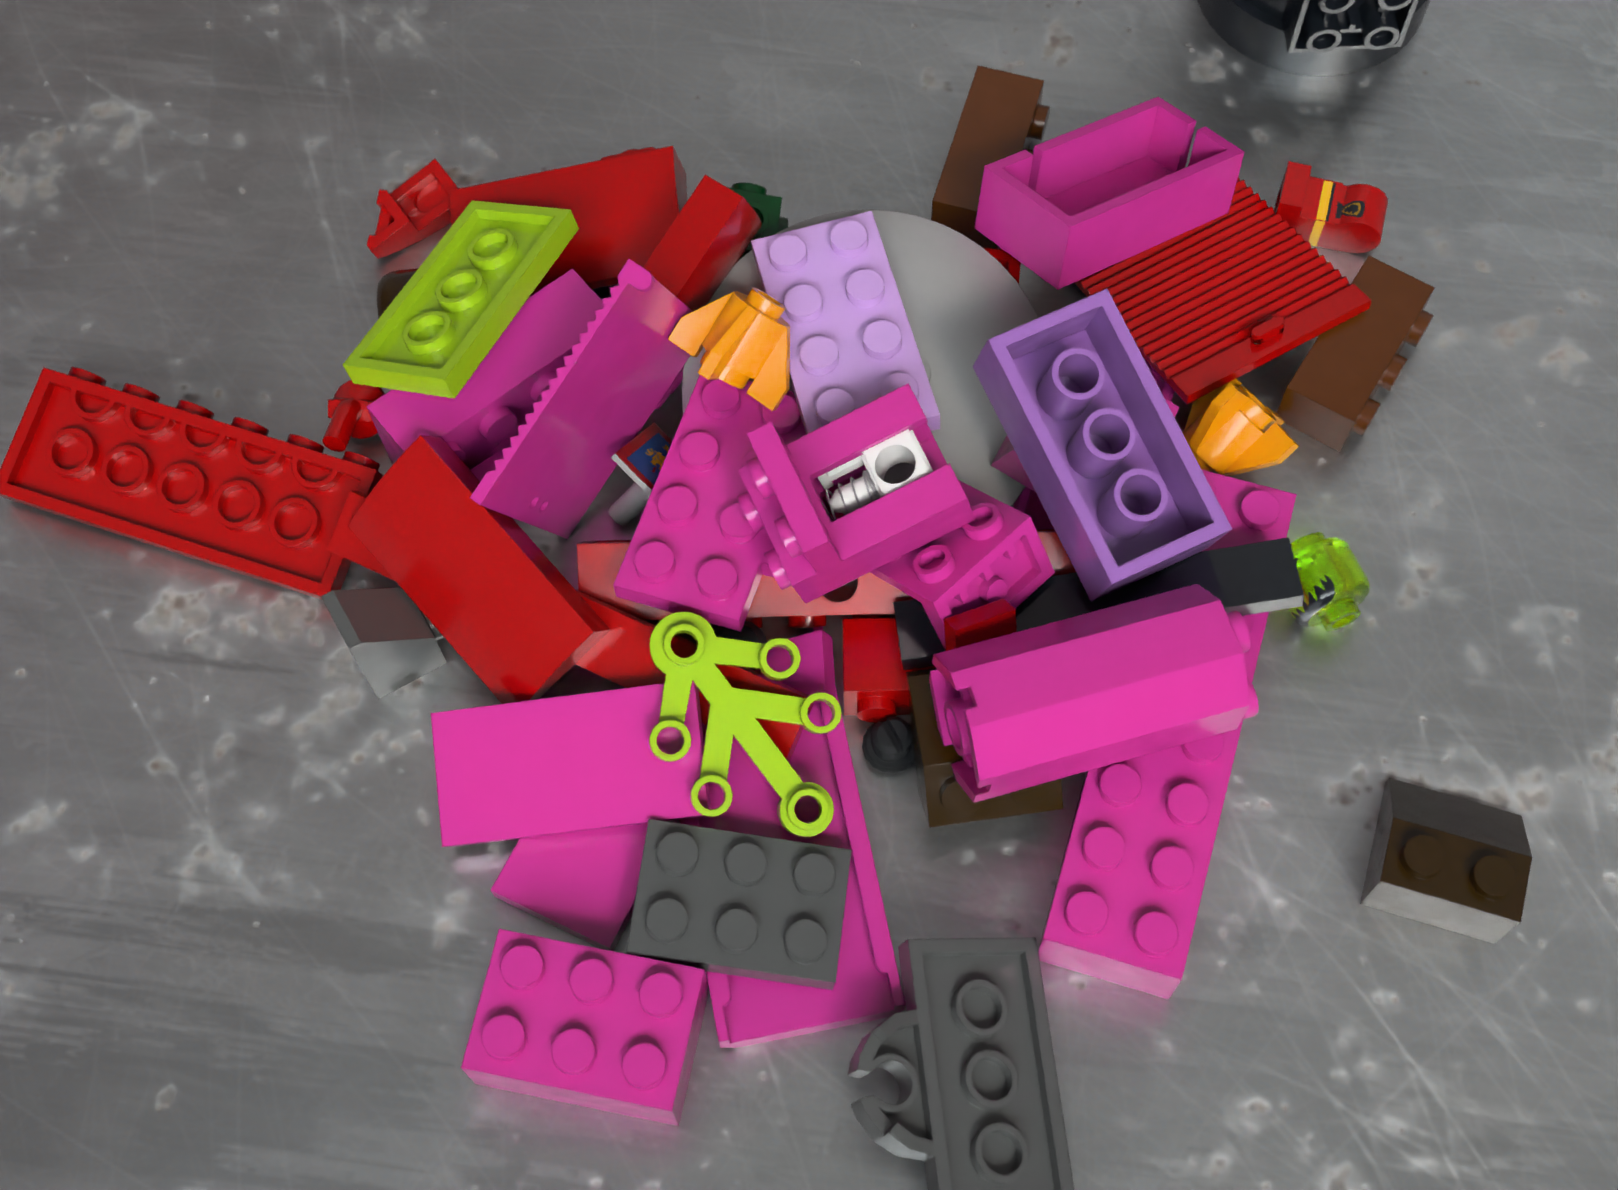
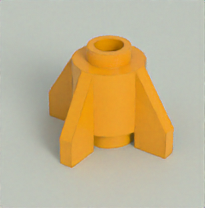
(742, 342)
(1236, 432)

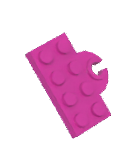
(693, 537)

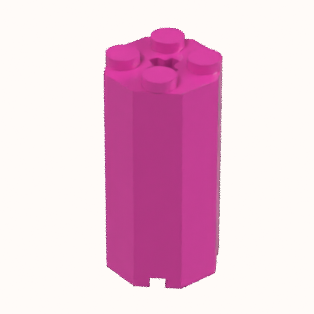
(1092, 690)

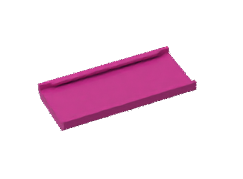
(867, 973)

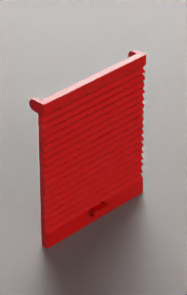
(1220, 290)

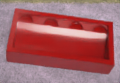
(616, 202)
(704, 243)
(475, 574)

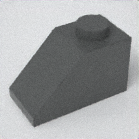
(386, 635)

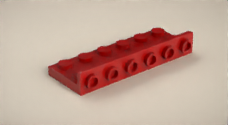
(184, 480)

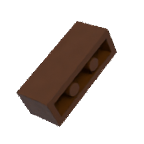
(996, 122)
(1350, 362)

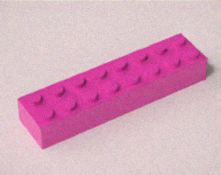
(1151, 821)

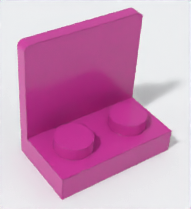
(974, 564)

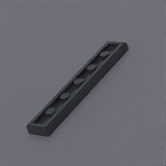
(1244, 578)

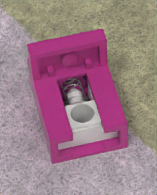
(852, 460)

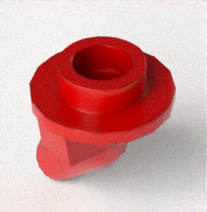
(350, 415)

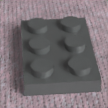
(740, 904)

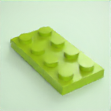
(461, 298)

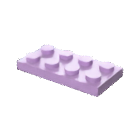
(843, 319)

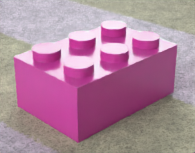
(587, 1027)

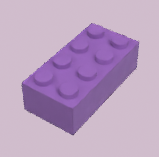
(1100, 444)

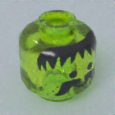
(1330, 582)

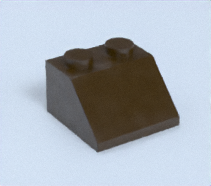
(938, 789)
(1448, 862)

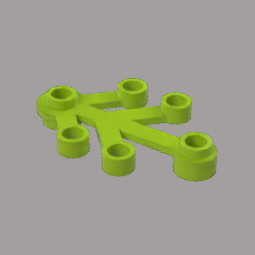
(735, 714)

